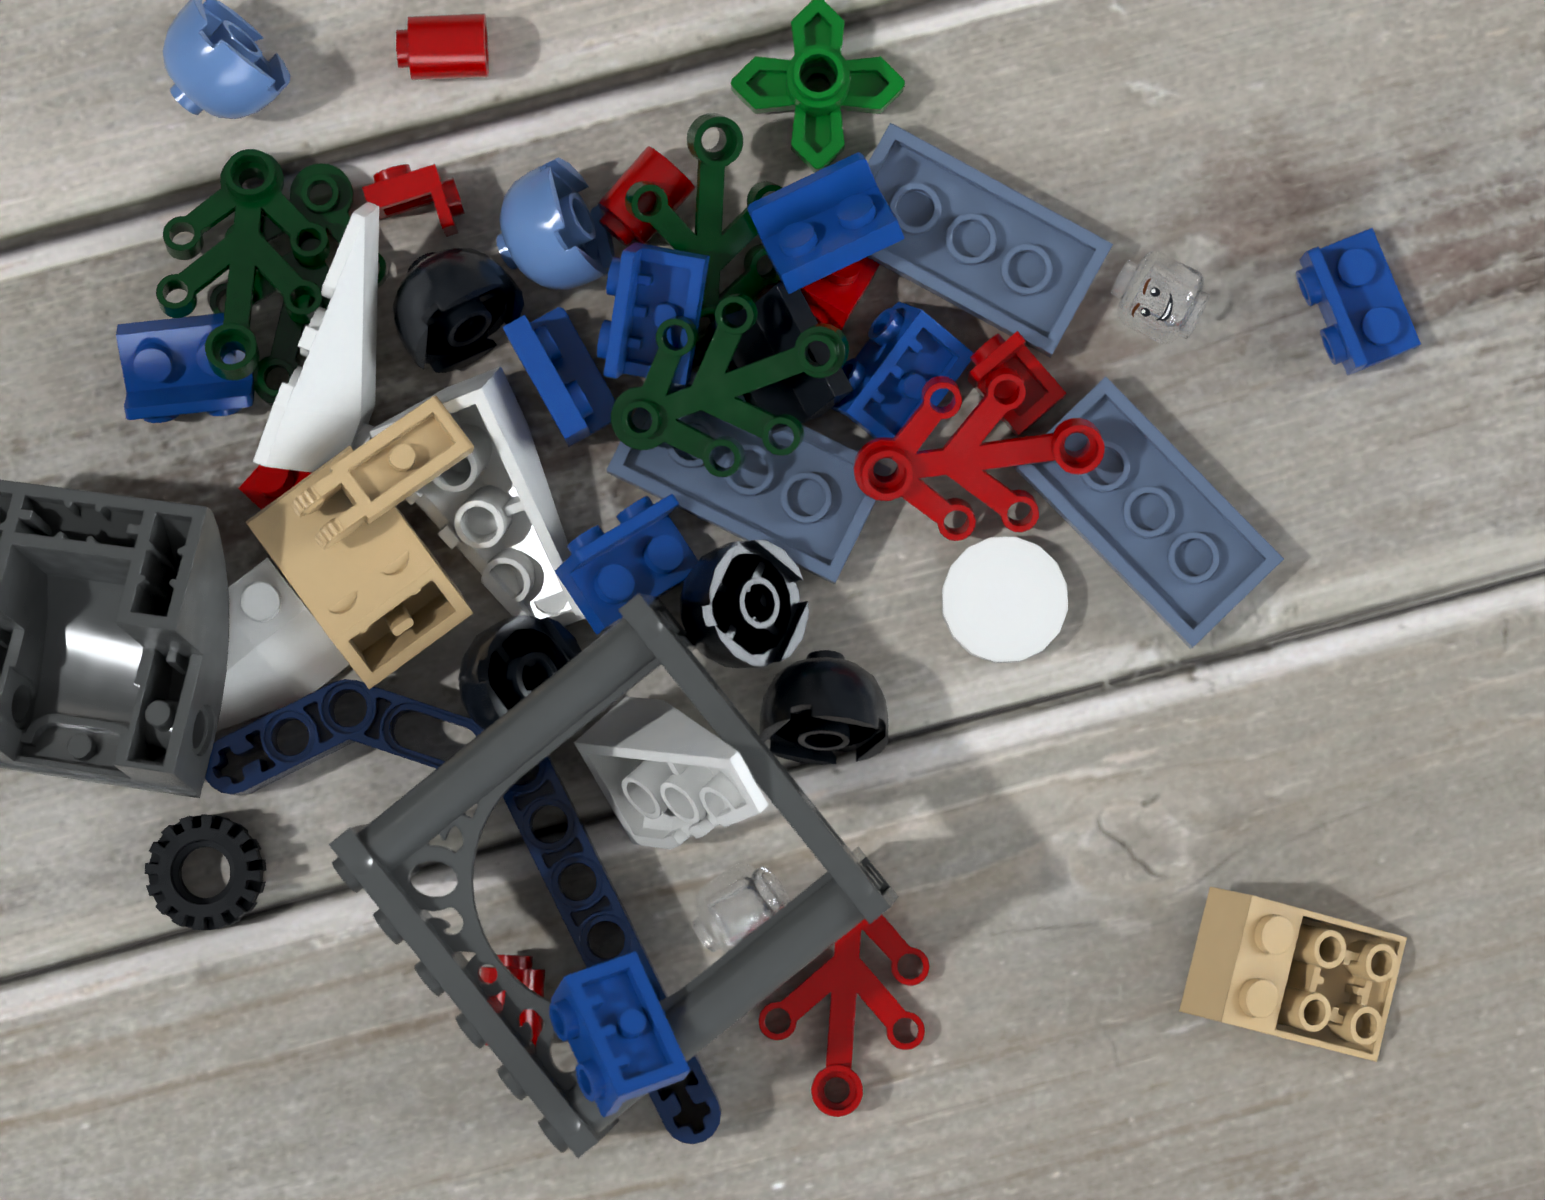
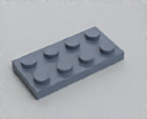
(983, 242)
(792, 500)
(1155, 518)

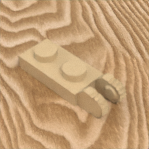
(387, 469)

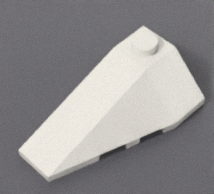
(335, 390)
(499, 501)
(273, 648)
(667, 773)

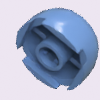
(218, 64)
(551, 229)

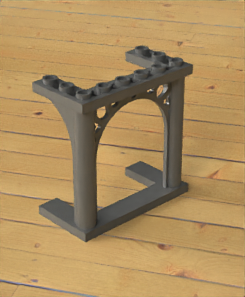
(388, 849)

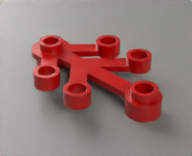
(967, 457)
(846, 977)

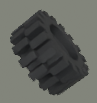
(166, 872)

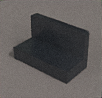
(776, 329)

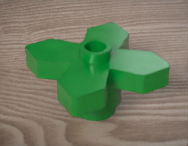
(854, 85)

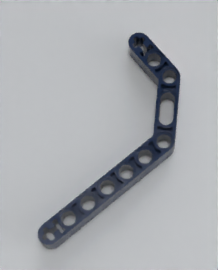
(523, 802)

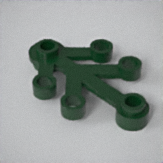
(330, 216)
(708, 235)
(242, 254)
(718, 391)

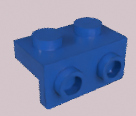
(649, 289)

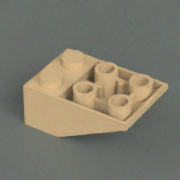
(370, 592)
(1293, 973)

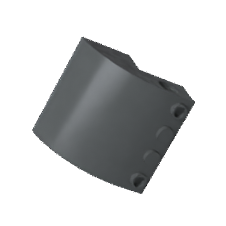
(110, 637)

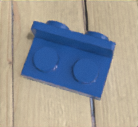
(824, 222)
(1357, 302)
(894, 366)
(170, 372)
(562, 373)
(633, 558)
(616, 1032)

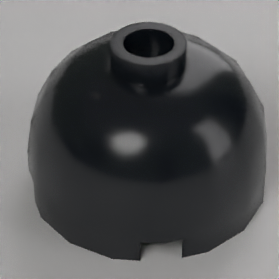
(453, 306)
(744, 605)
(511, 663)
(824, 709)

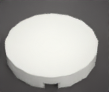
(1004, 599)

